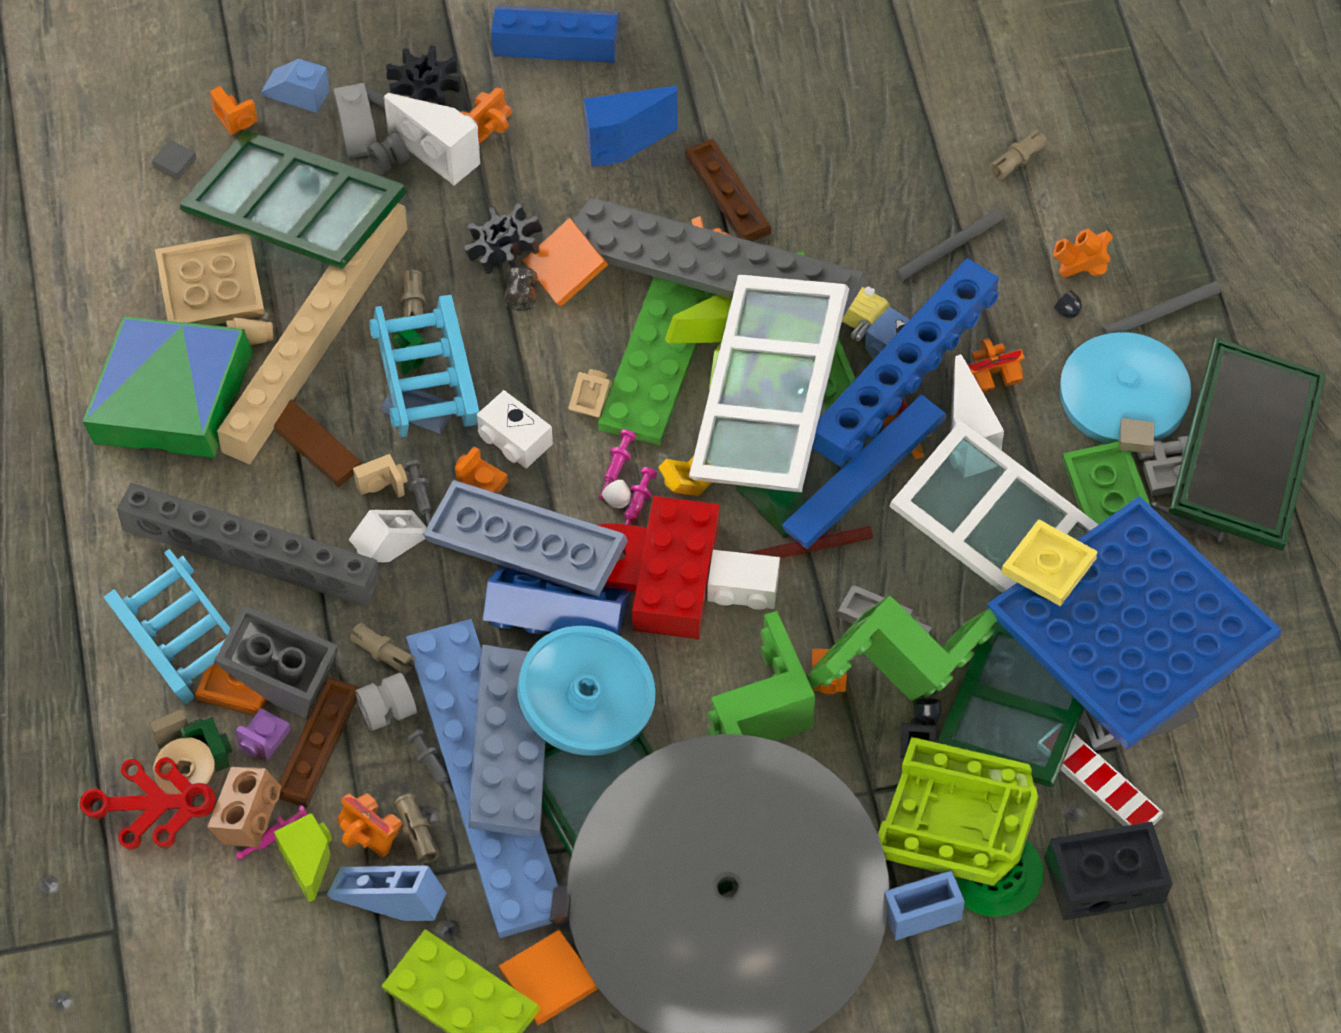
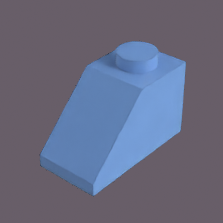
(299, 85)

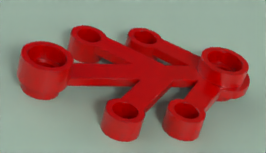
(153, 803)

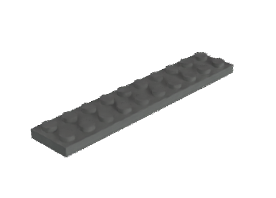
(696, 254)

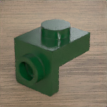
(207, 732)

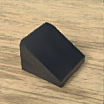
(920, 731)
(560, 907)

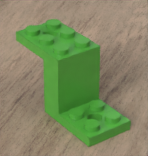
(902, 649)
(773, 705)

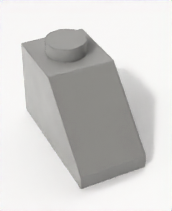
(355, 119)

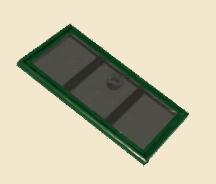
(1248, 444)

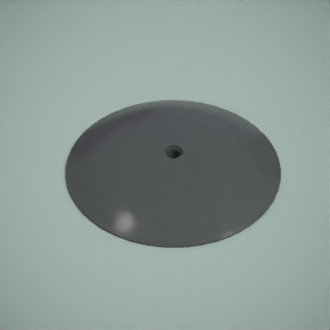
(746, 963)

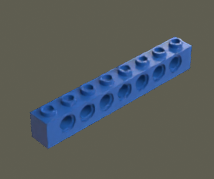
(928, 324)

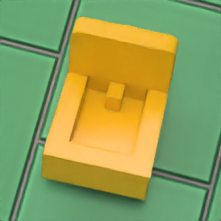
(677, 478)

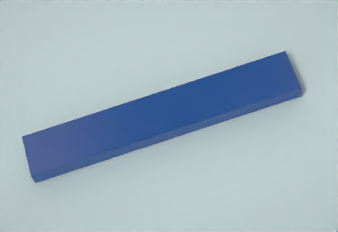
(864, 471)

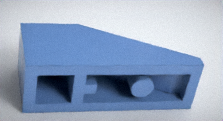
(394, 891)

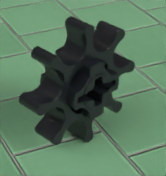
(424, 76)
(503, 238)

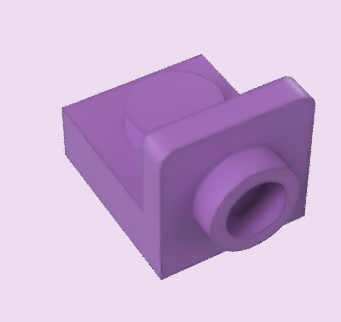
(262, 735)

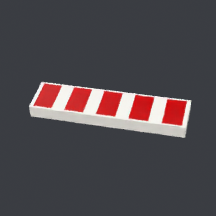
(1108, 786)

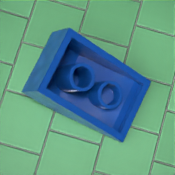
(628, 123)

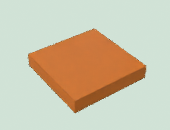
(565, 262)
(224, 690)
(549, 976)

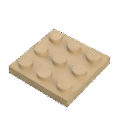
(210, 281)

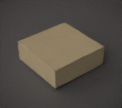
(1136, 435)
(168, 727)

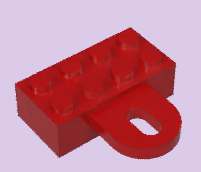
(668, 566)

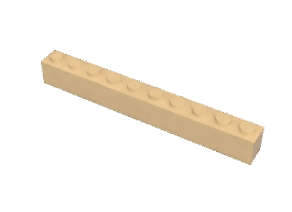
(306, 342)

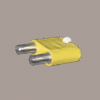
(864, 312)

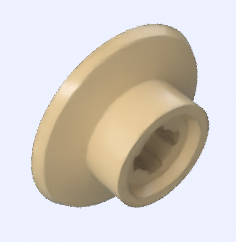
(186, 753)

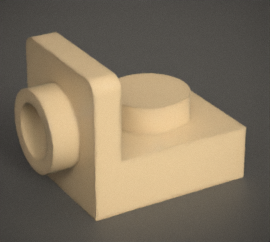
(590, 393)
(379, 473)

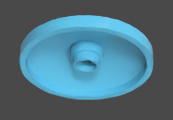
(1127, 379)
(586, 690)

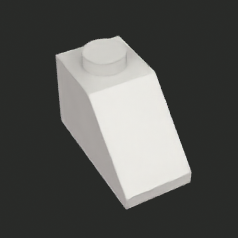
(387, 534)

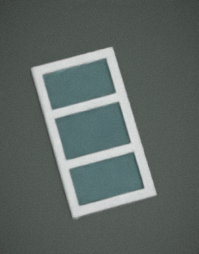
(769, 383)
(982, 503)

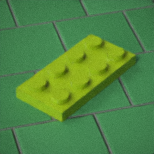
(457, 991)

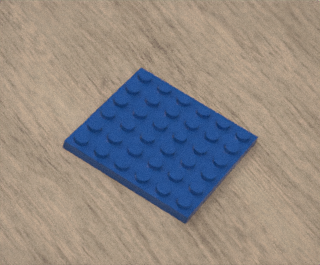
(1140, 627)

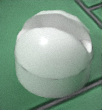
(617, 494)

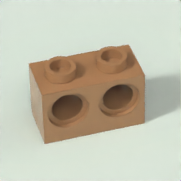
(244, 806)

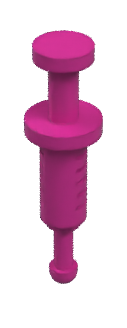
(618, 455)
(639, 495)
(268, 836)

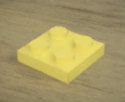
(1049, 562)

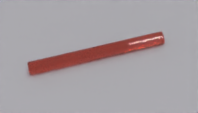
(823, 542)

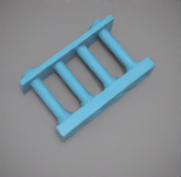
(449, 346)
(145, 631)

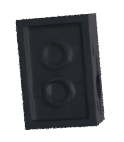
(1108, 870)

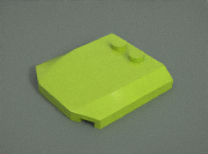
(959, 812)

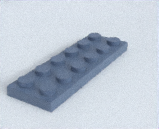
(526, 538)
(505, 752)

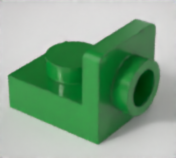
(407, 339)

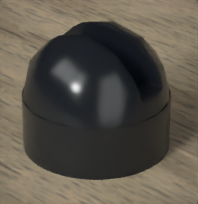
(1069, 305)
(927, 708)

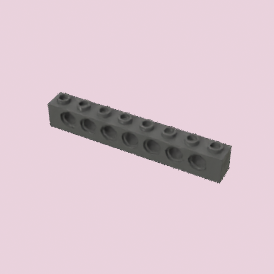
(249, 544)

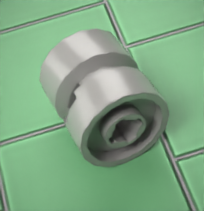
(386, 701)

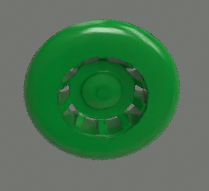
(1008, 901)

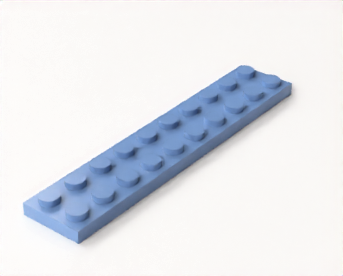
(510, 866)

